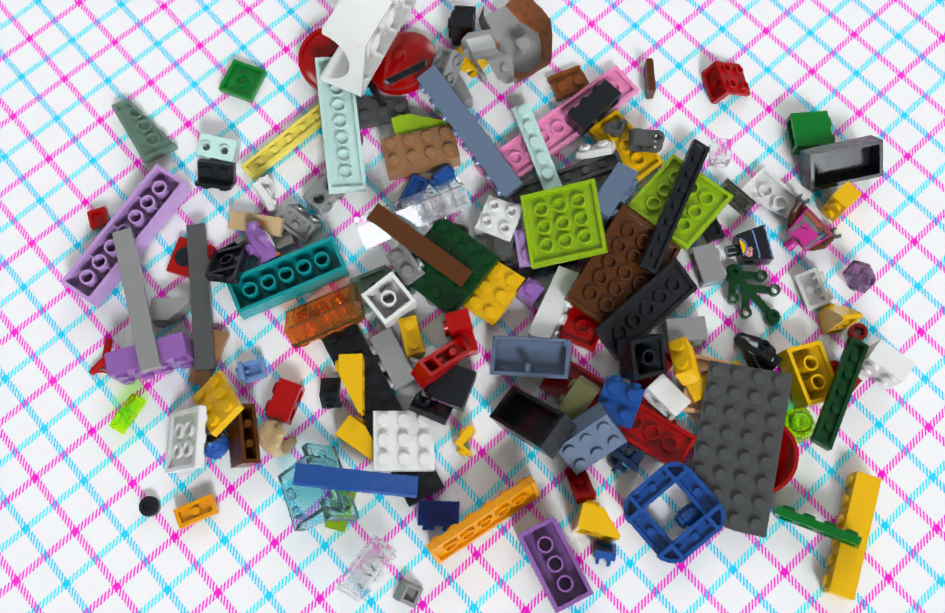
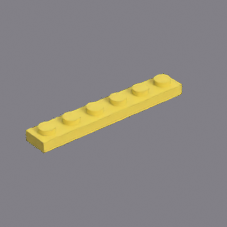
(283, 144)

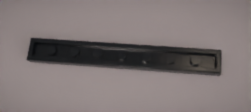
(673, 207)

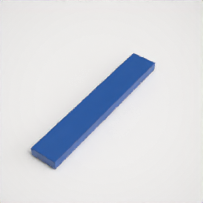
(355, 480)

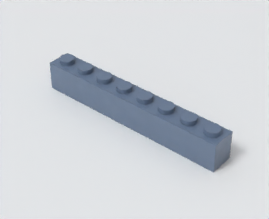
(470, 131)

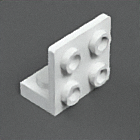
(498, 219)

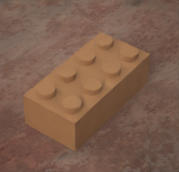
(420, 152)

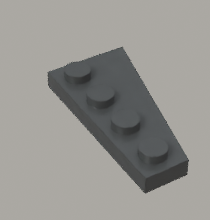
(372, 114)

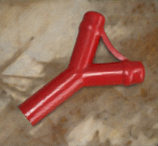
(107, 348)

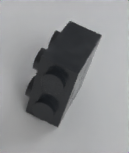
(453, 387)

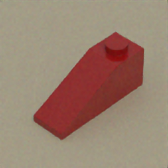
(440, 361)

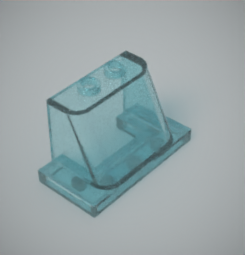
(316, 505)

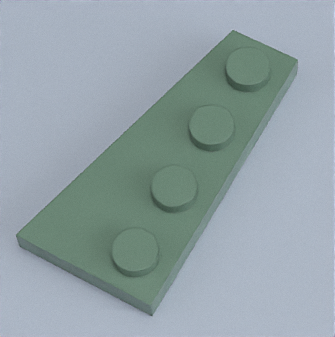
(143, 133)

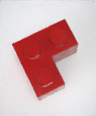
(459, 324)

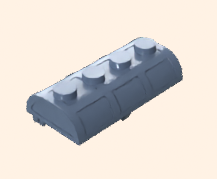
(531, 357)

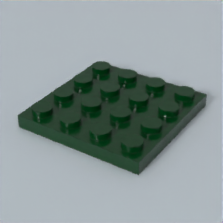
(466, 250)

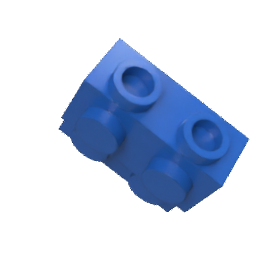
(621, 400)

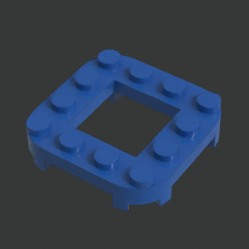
(695, 535)

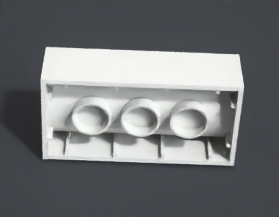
(364, 36)

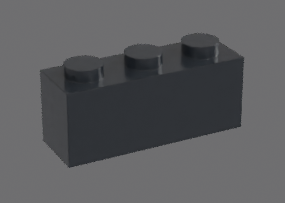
(593, 107)

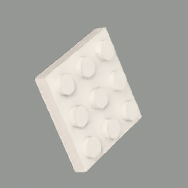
(186, 439)
(402, 442)

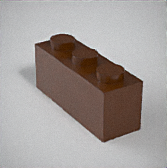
(243, 438)

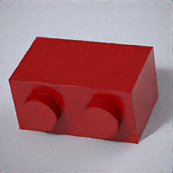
(284, 401)

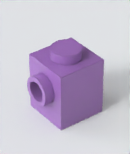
(530, 292)

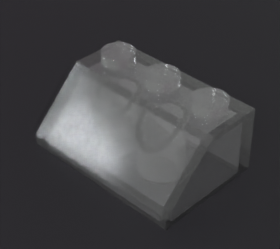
(366, 568)

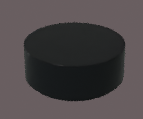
(149, 506)

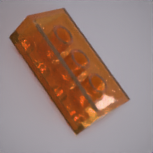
(324, 316)

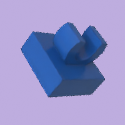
(605, 551)

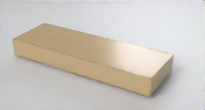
(272, 225)

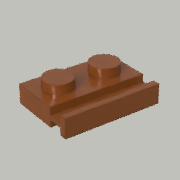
(567, 82)

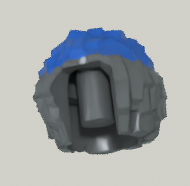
(216, 446)

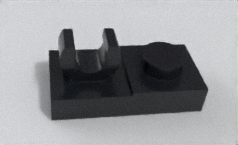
(430, 409)

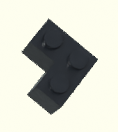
(461, 22)

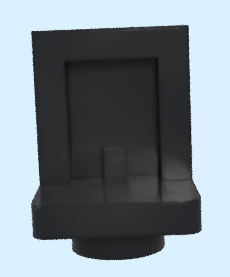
(330, 393)

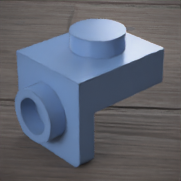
(251, 370)

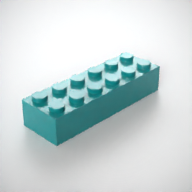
(288, 277)

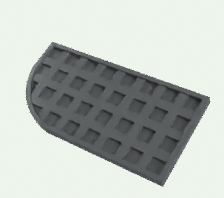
(742, 441)

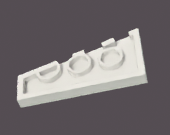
(773, 193)

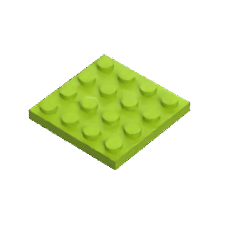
(701, 210)
(563, 224)

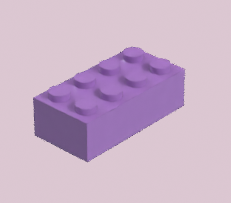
(175, 352)
(554, 564)

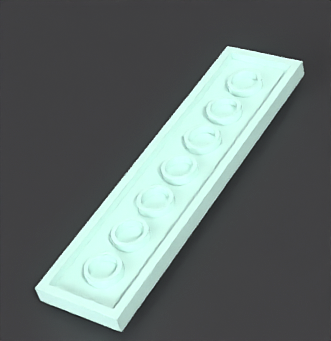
(340, 136)

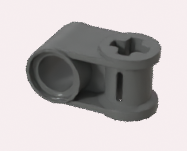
(643, 140)

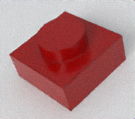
(98, 218)

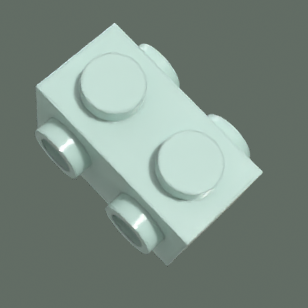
(218, 148)

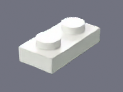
(589, 151)

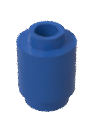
(442, 175)
(687, 515)

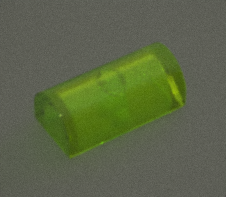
(128, 413)

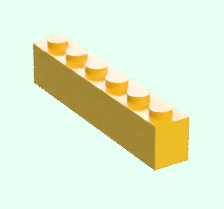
(857, 515)

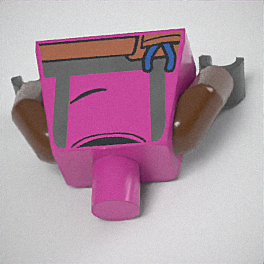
(807, 229)

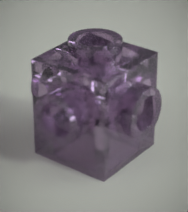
(859, 276)

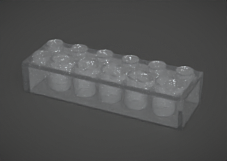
(418, 210)

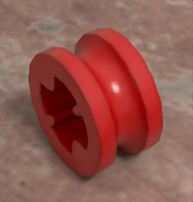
(864, 331)

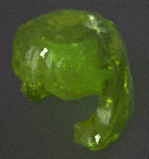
(800, 423)

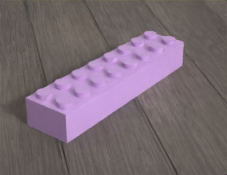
(146, 213)

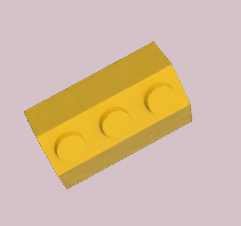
(810, 373)
(594, 522)

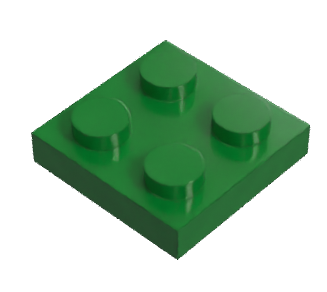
(242, 81)

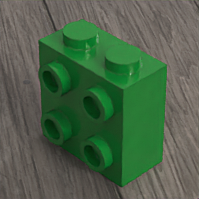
(809, 130)

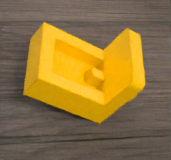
(464, 435)

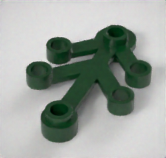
(750, 292)

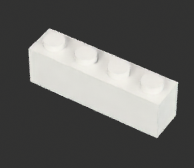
(553, 307)

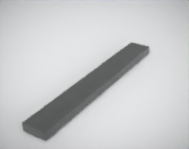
(200, 298)

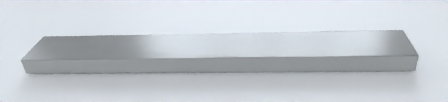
(137, 301)

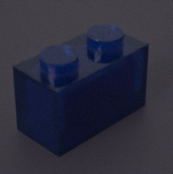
(438, 514)

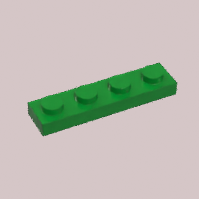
(826, 529)

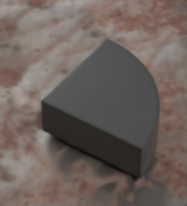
(616, 127)

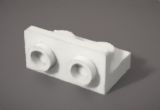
(265, 190)
(813, 289)

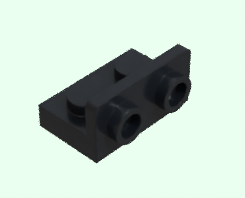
(216, 174)

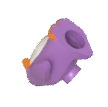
(260, 243)

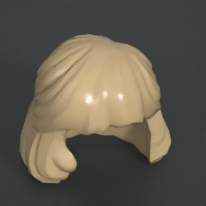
(271, 439)

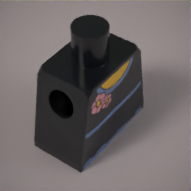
(751, 247)

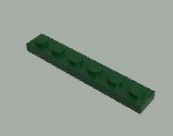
(839, 393)

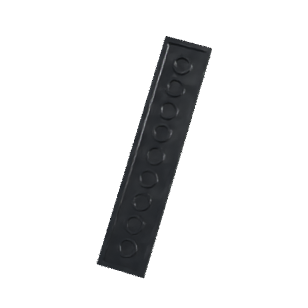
(377, 397)

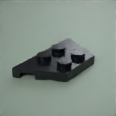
(227, 263)

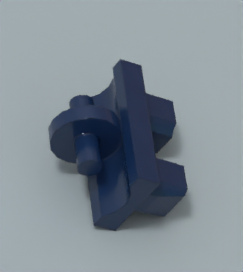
(632, 461)

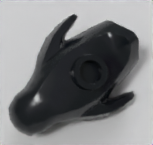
(756, 351)

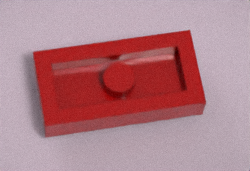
(580, 486)

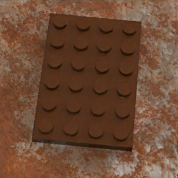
(614, 276)

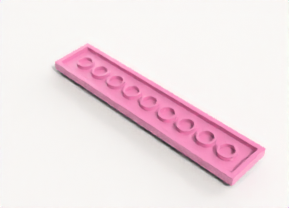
(554, 125)

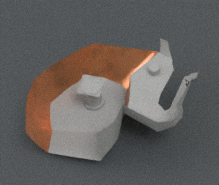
(512, 40)

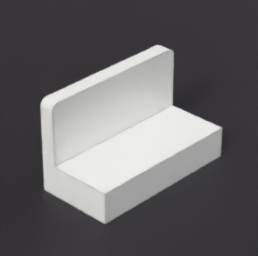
(666, 397)

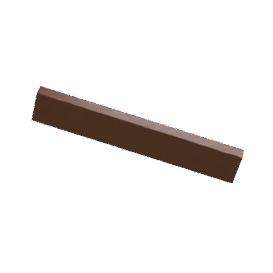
(419, 245)

